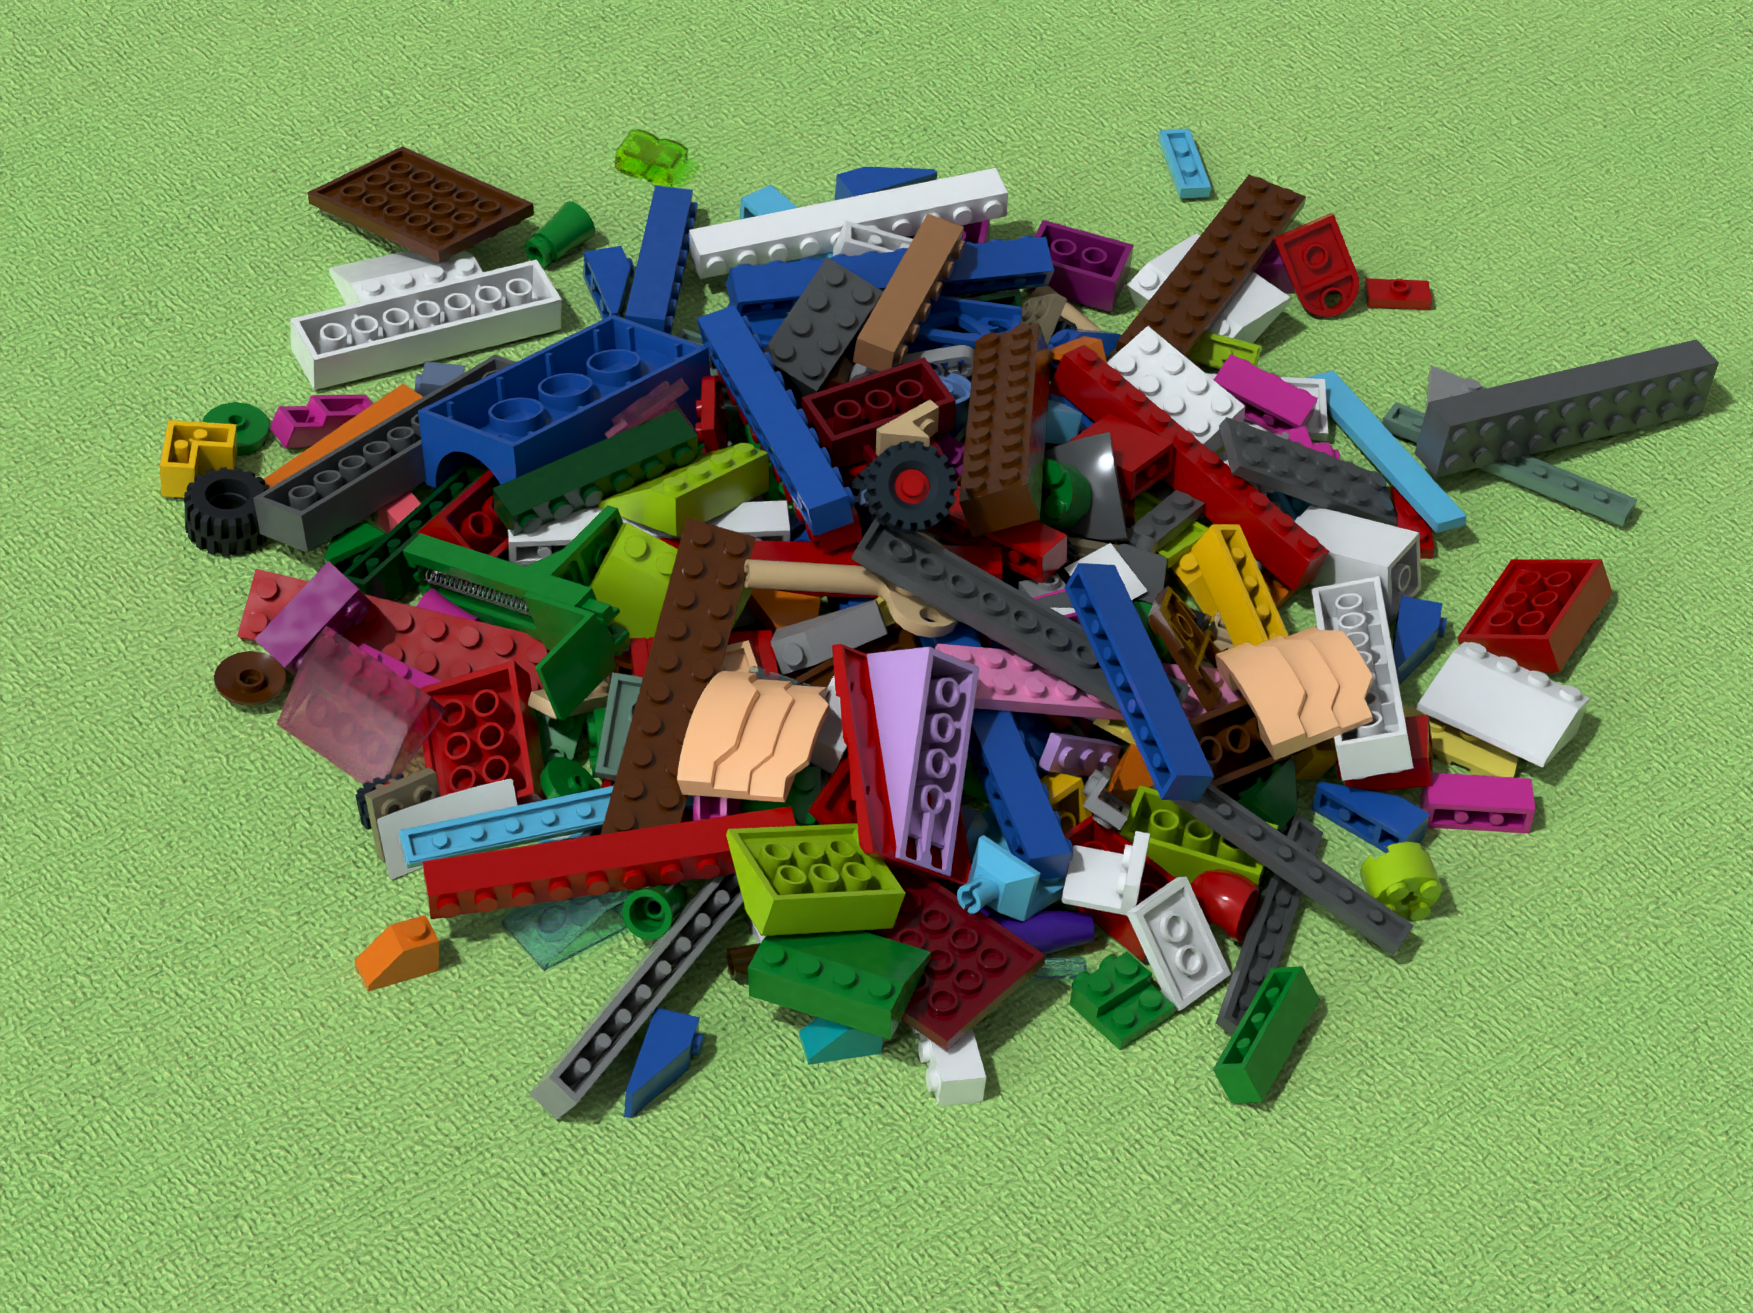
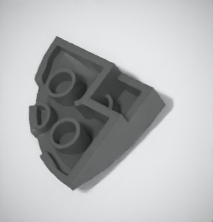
(1097, 462)

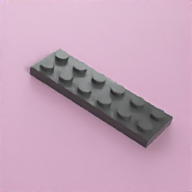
(1306, 473)

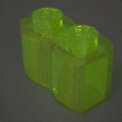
(651, 158)

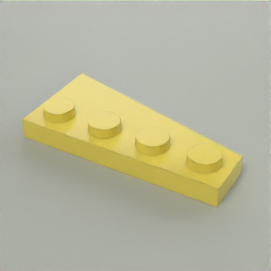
(1467, 750)

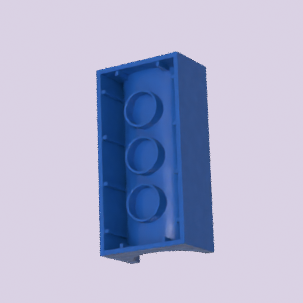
(556, 400)

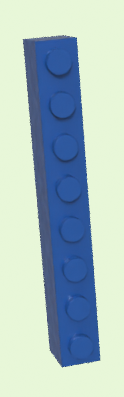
(662, 259)
(1139, 682)

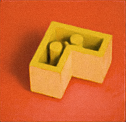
(193, 449)

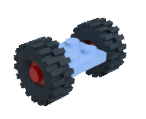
(905, 488)

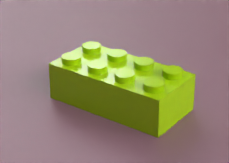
(1183, 842)

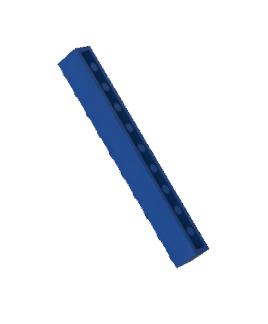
(981, 269)
(776, 421)
(1012, 780)

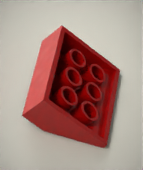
(1539, 611)
(486, 733)

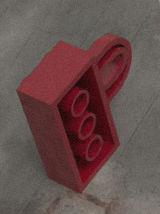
(851, 412)

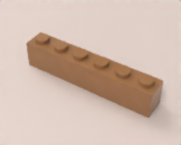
(909, 294)

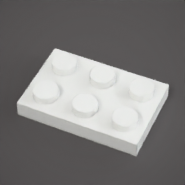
(1178, 943)

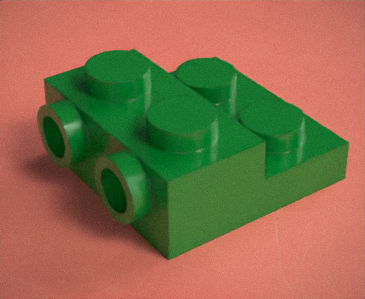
(1120, 1000)

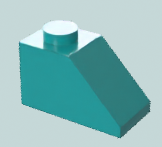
(831, 1041)

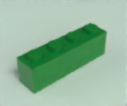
(1266, 1035)

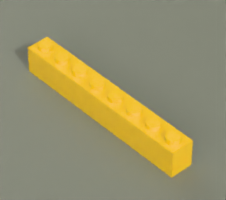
(1250, 614)

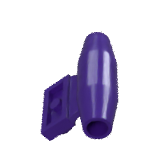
(1048, 929)

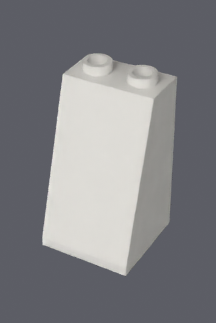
(1366, 550)

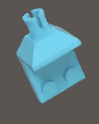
(1006, 884)

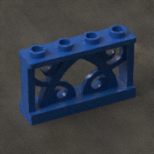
(964, 315)

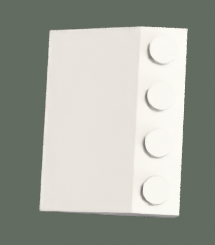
(397, 274)
(1245, 316)
(1504, 704)

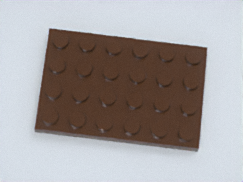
(421, 204)

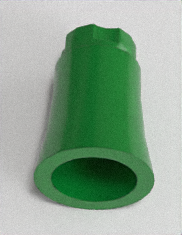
(560, 234)
(652, 909)

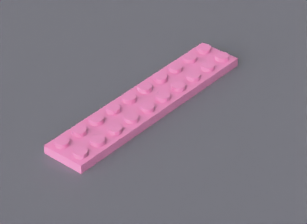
(1020, 685)

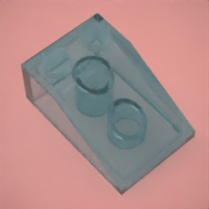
(567, 927)

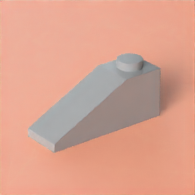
(812, 640)

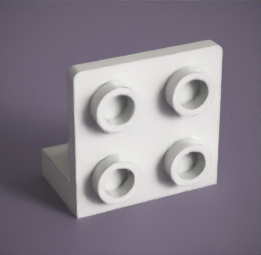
(1106, 878)

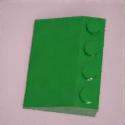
(839, 977)

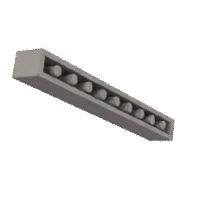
(638, 995)

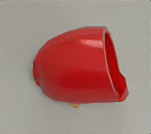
(1227, 900)

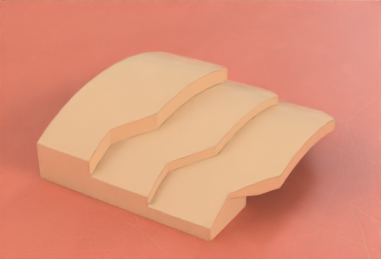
(1300, 687)
(750, 737)

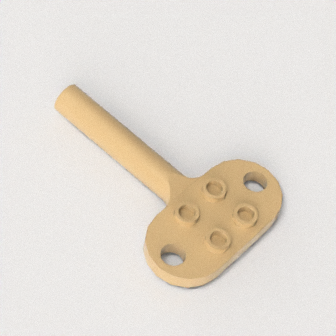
(904, 606)

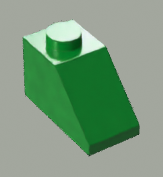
(352, 545)

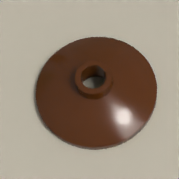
(250, 678)

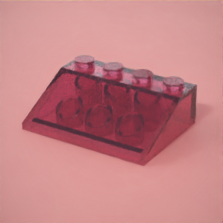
(357, 710)

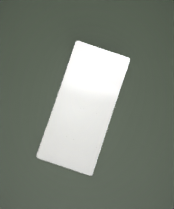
(447, 807)

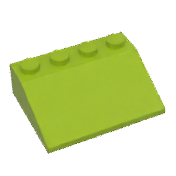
(697, 490)
(636, 581)
(812, 880)

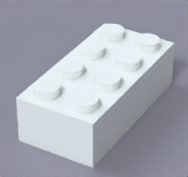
(1177, 386)

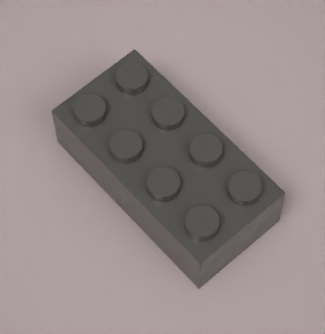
(821, 328)

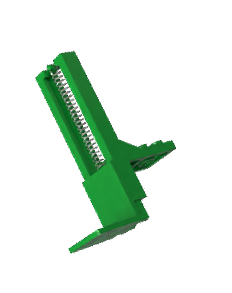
(556, 607)

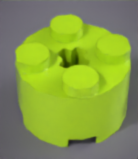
(1403, 880)

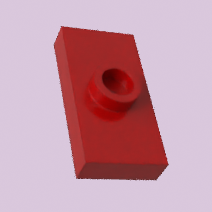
(1398, 294)

